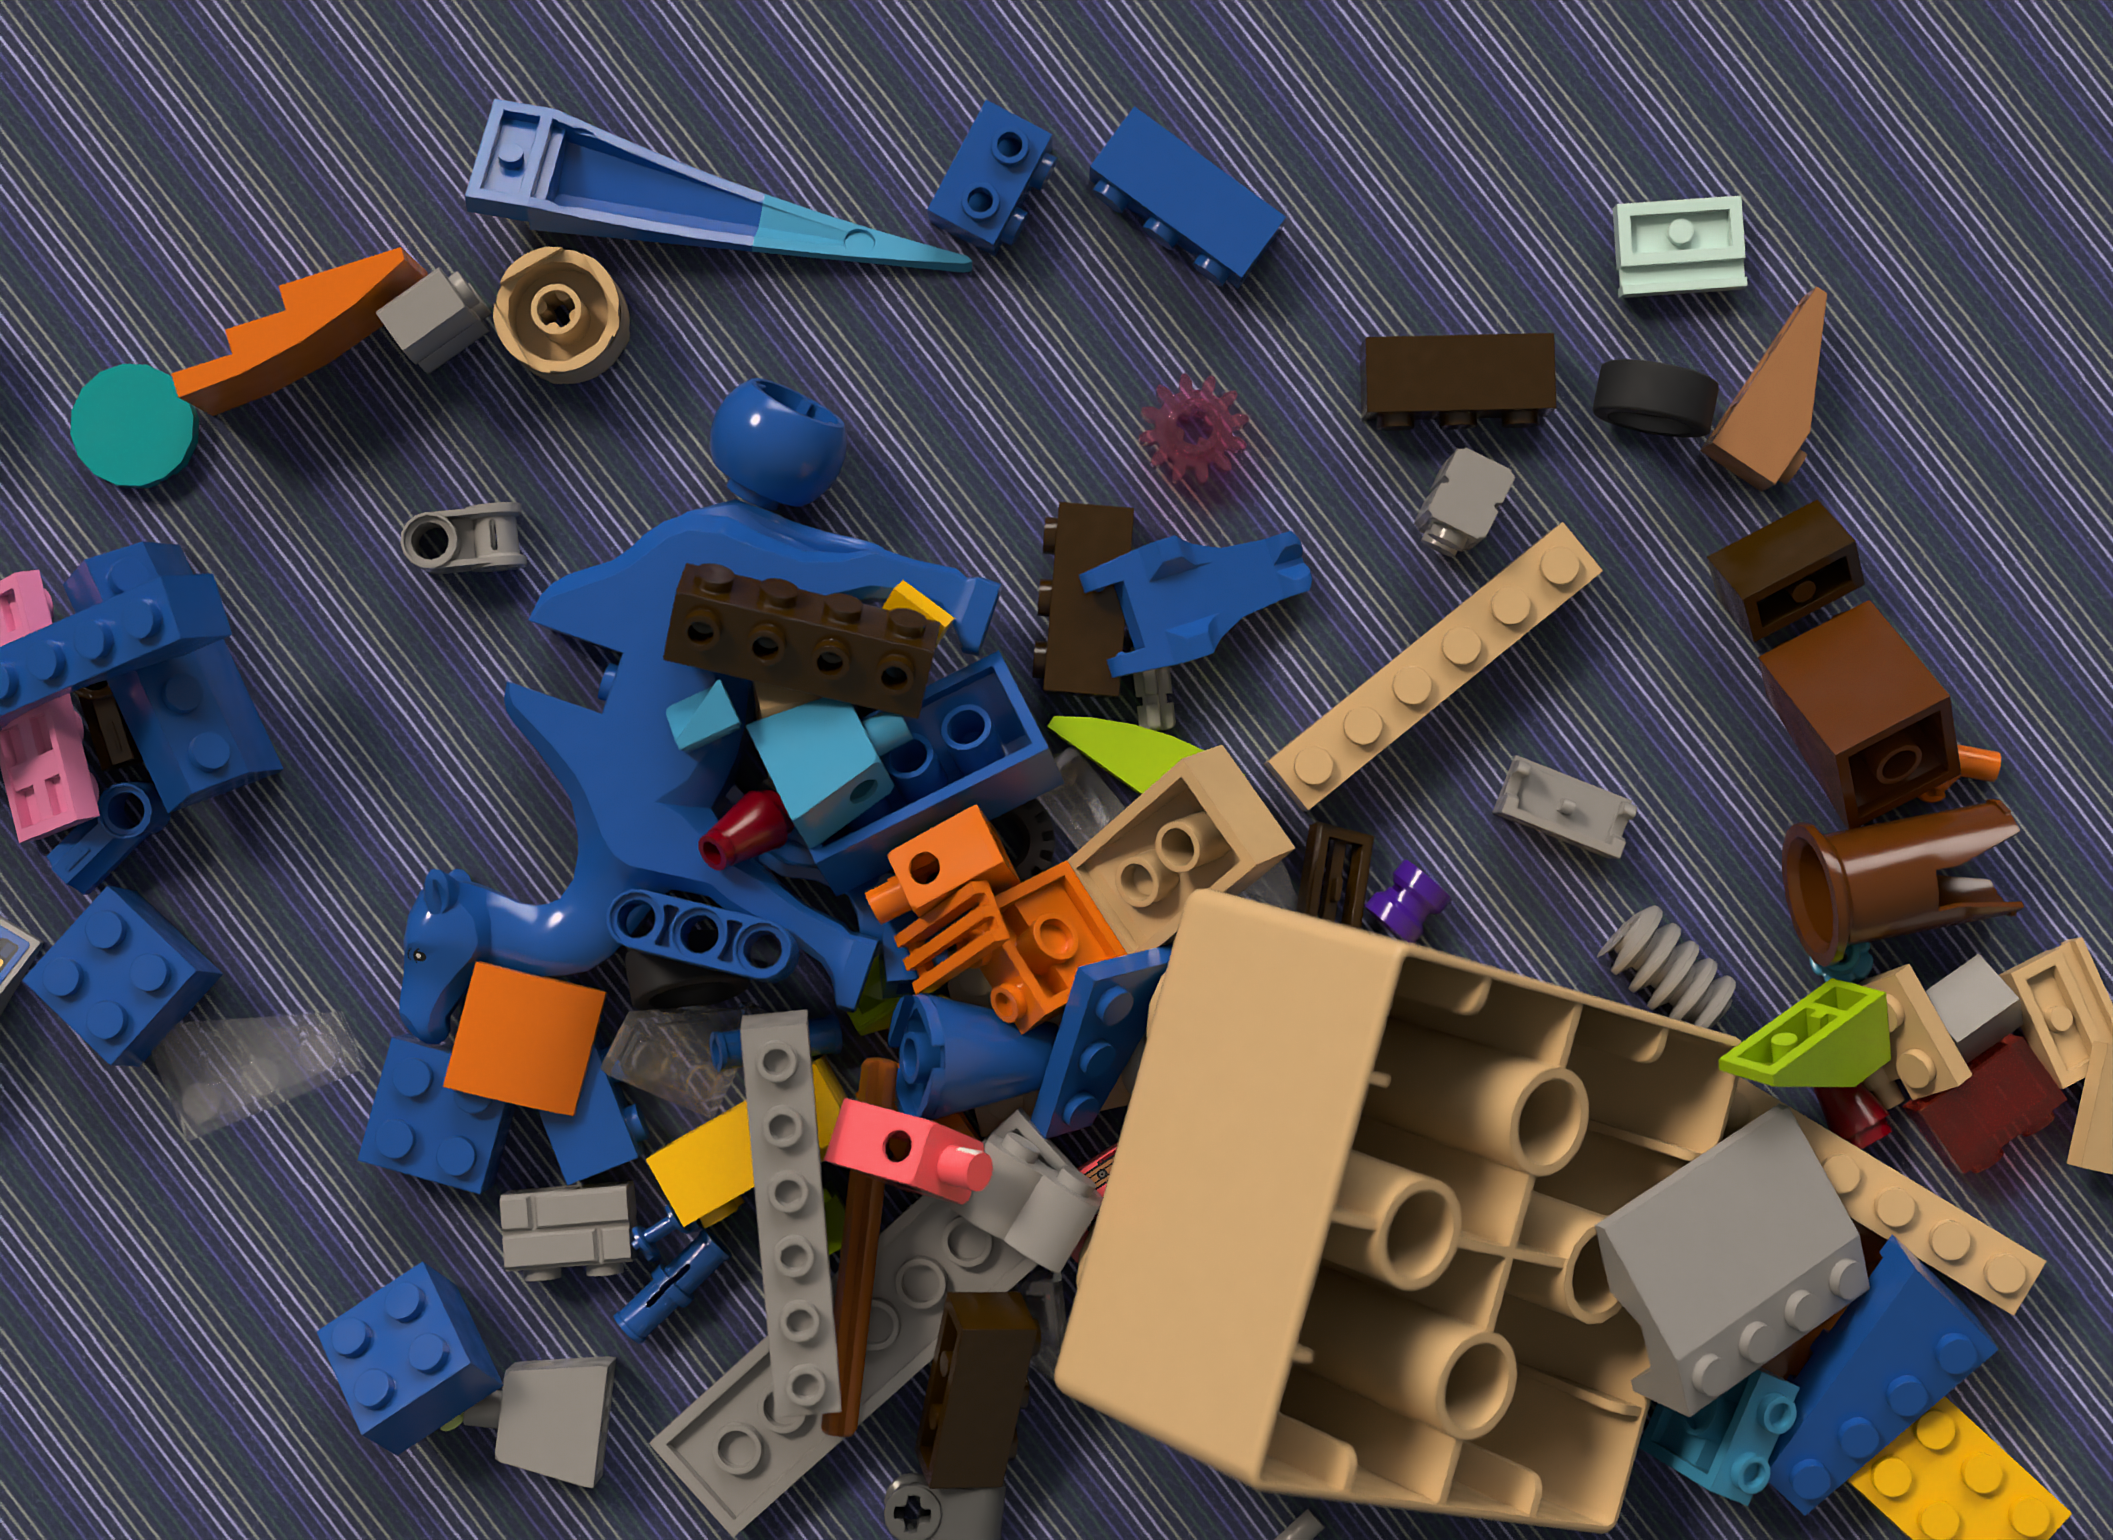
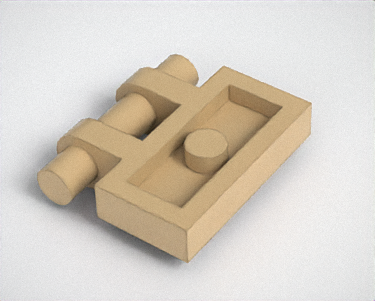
(1919, 1043)

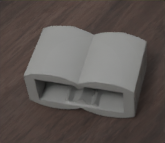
(436, 319)
(1030, 1203)

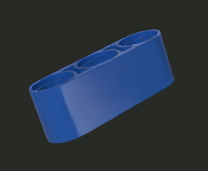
(672, 928)

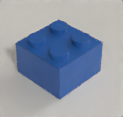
(122, 976)
(432, 1128)
(409, 1359)

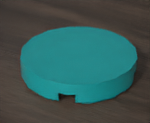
(133, 426)

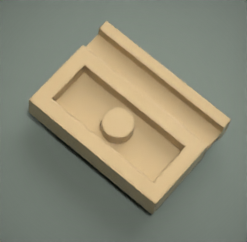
(2062, 1008)

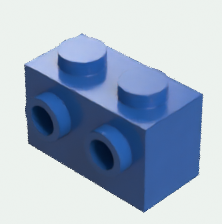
(992, 179)

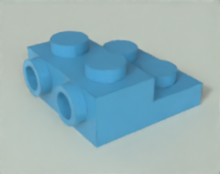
(1729, 1439)

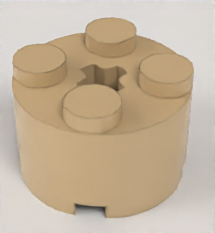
(527, 316)

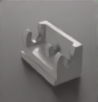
(1564, 808)

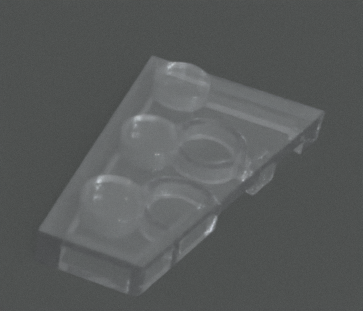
(248, 1065)

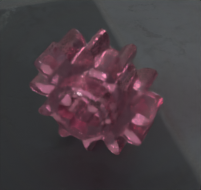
(1216, 422)

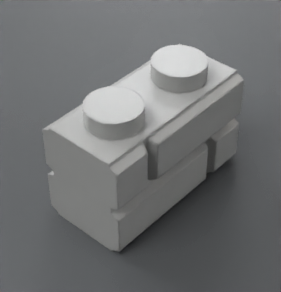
(1463, 502)
(569, 1228)

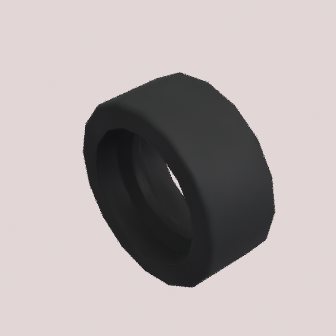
(1655, 398)
(673, 984)

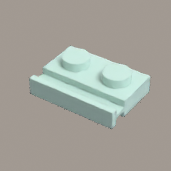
(1679, 246)

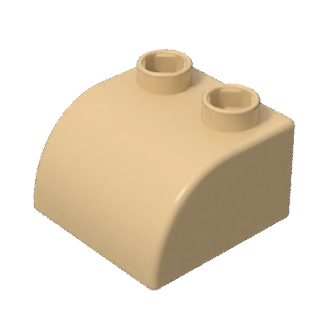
(1370, 1220)

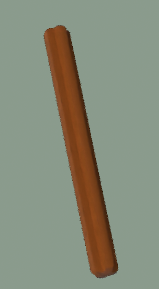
(859, 1260)

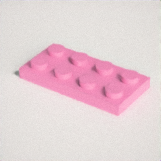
(42, 748)

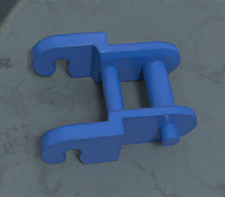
(646, 1238)

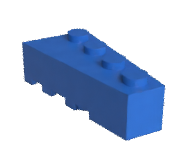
(1875, 1375)

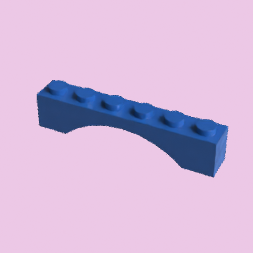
(110, 639)

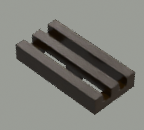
(1313, 871)

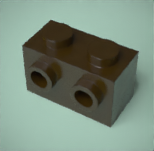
(1786, 570)

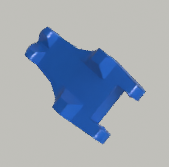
(1190, 595)

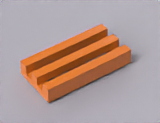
(922, 953)

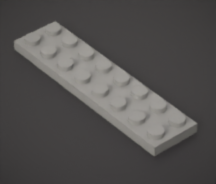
(744, 1457)

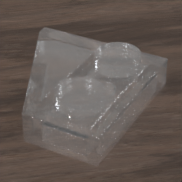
(672, 1054)

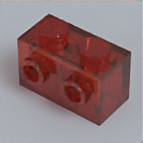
(2001, 1099)

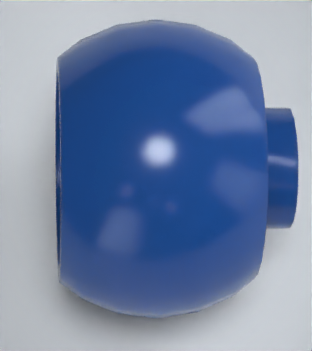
(776, 445)

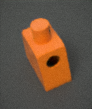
(959, 849)

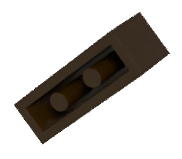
(1457, 379)
(1082, 625)
(976, 1389)

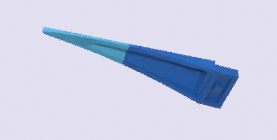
(592, 183)

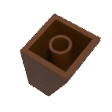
(1863, 713)

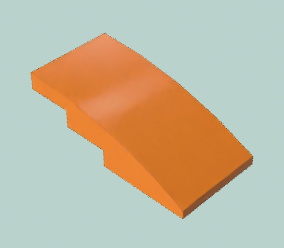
(320, 323)

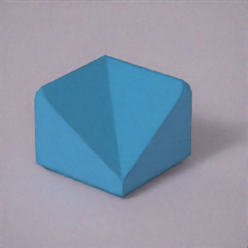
(703, 718)

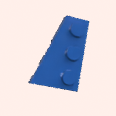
(1097, 1038)

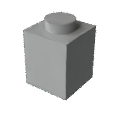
(1976, 1007)

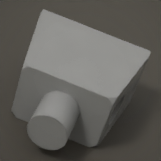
(551, 1417)

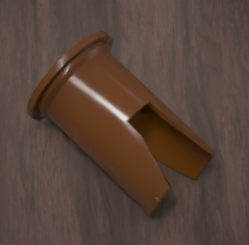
(1884, 877)

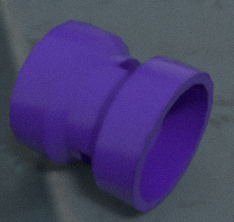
(1408, 902)

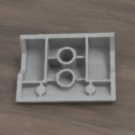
(1731, 1261)

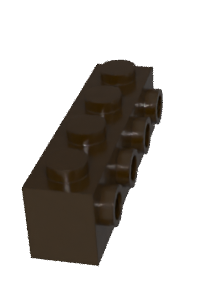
(801, 639)

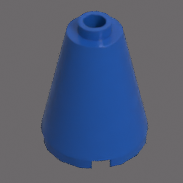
(962, 1056)

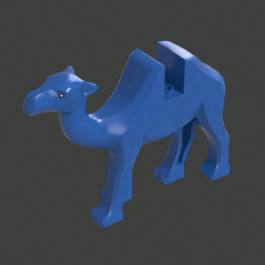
(633, 789)

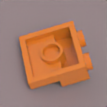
(1051, 935)

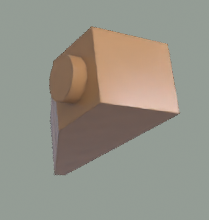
(1775, 405)

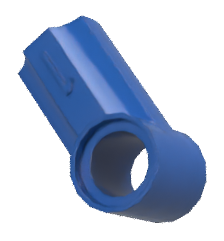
(106, 841)

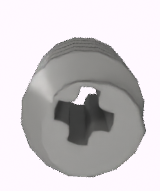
(1670, 969)

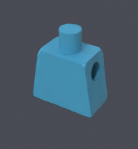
(827, 762)

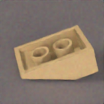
(1181, 835)

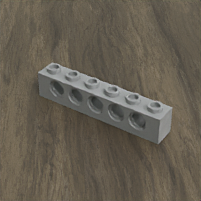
(791, 1213)

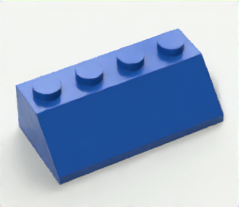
(184, 712)
(966, 750)

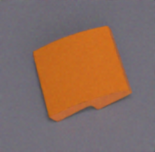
(525, 1039)

